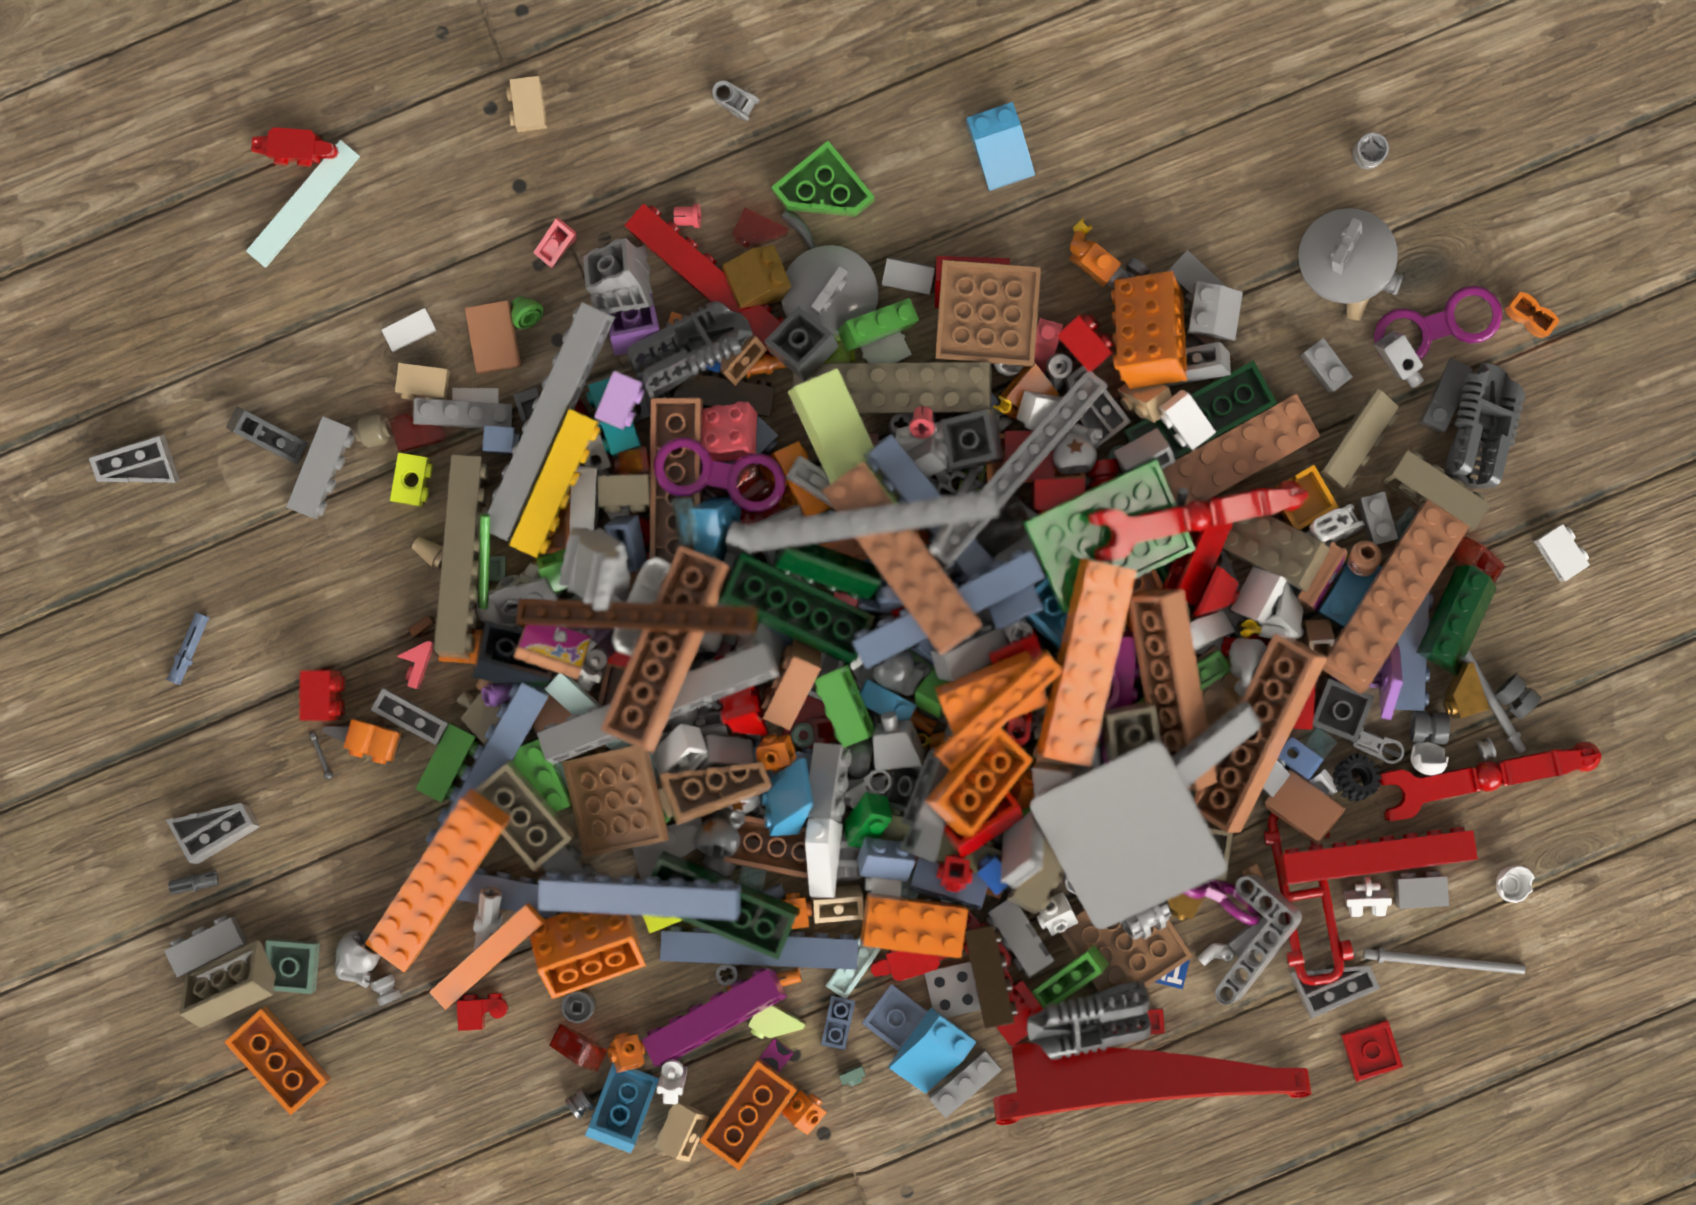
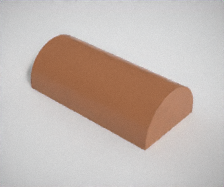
(770, 853)

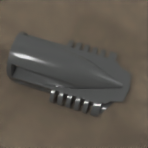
(691, 346)
(1486, 422)
(1084, 1022)

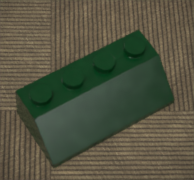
(829, 568)
(1457, 618)

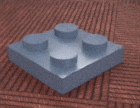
(894, 1017)

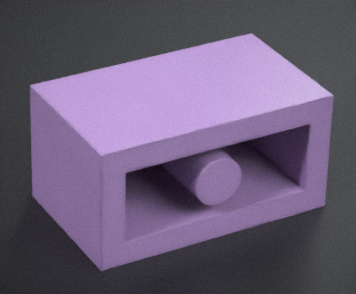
(619, 401)

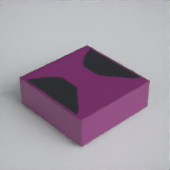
(776, 1055)

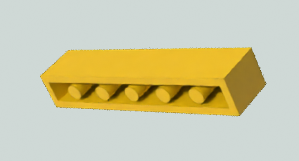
(554, 483)

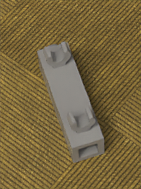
(931, 459)

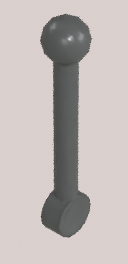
(328, 774)

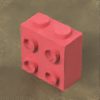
(729, 431)

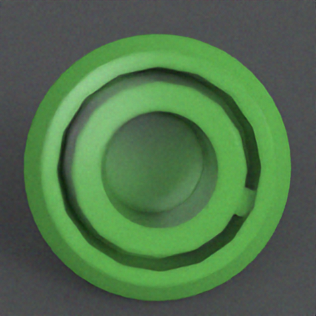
(526, 312)

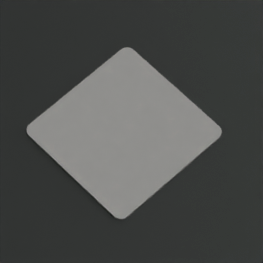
(1128, 835)

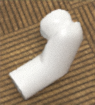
(1218, 951)

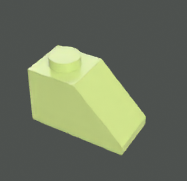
(774, 1022)

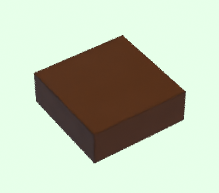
(421, 625)

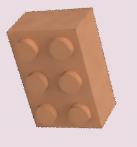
(789, 690)

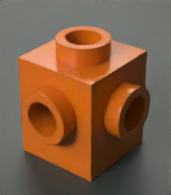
(776, 752)
(805, 909)
(626, 1052)
(804, 1111)

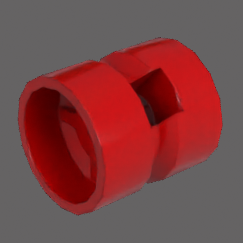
(1103, 471)

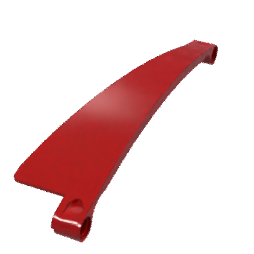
(1132, 1077)

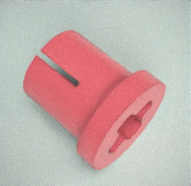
(692, 214)
(916, 425)

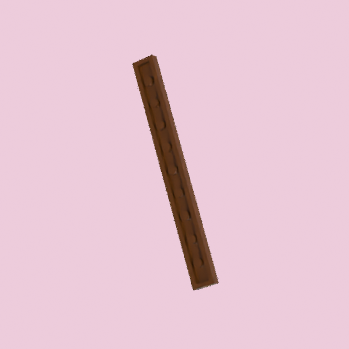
(638, 616)

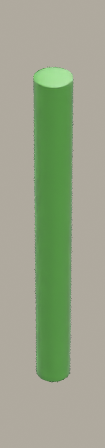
(484, 561)

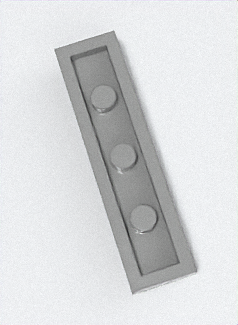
(461, 413)

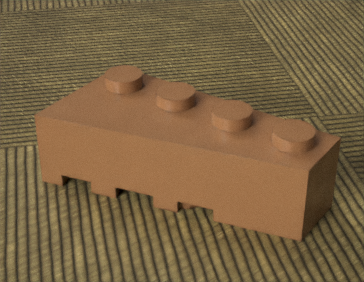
(706, 791)

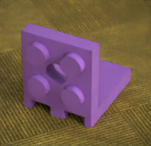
(1388, 681)

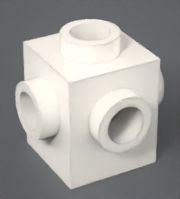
(1057, 915)

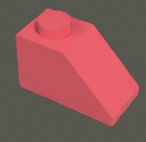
(1046, 341)

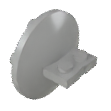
(1348, 255)
(831, 286)

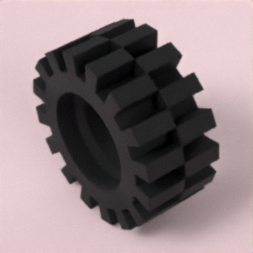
(1347, 783)

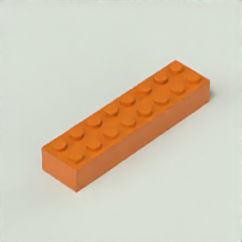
(1087, 662)
(437, 880)

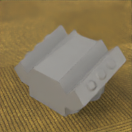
(618, 277)
(594, 566)

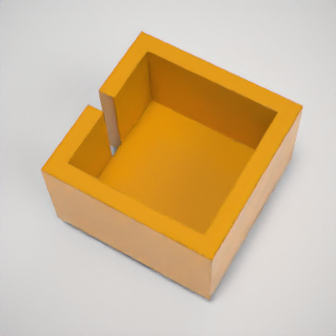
(1318, 501)

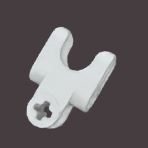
(1336, 525)

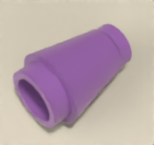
(496, 693)

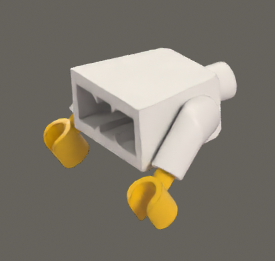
(1284, 619)

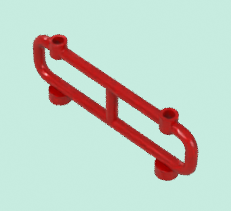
(1340, 949)

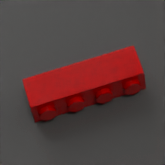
(1194, 568)

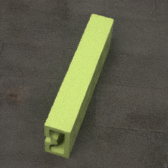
(833, 425)

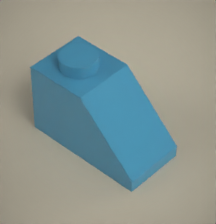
(883, 700)

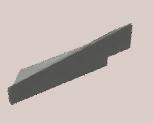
(924, 822)

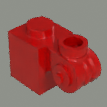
(472, 1010)

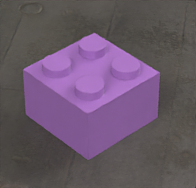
(632, 327)

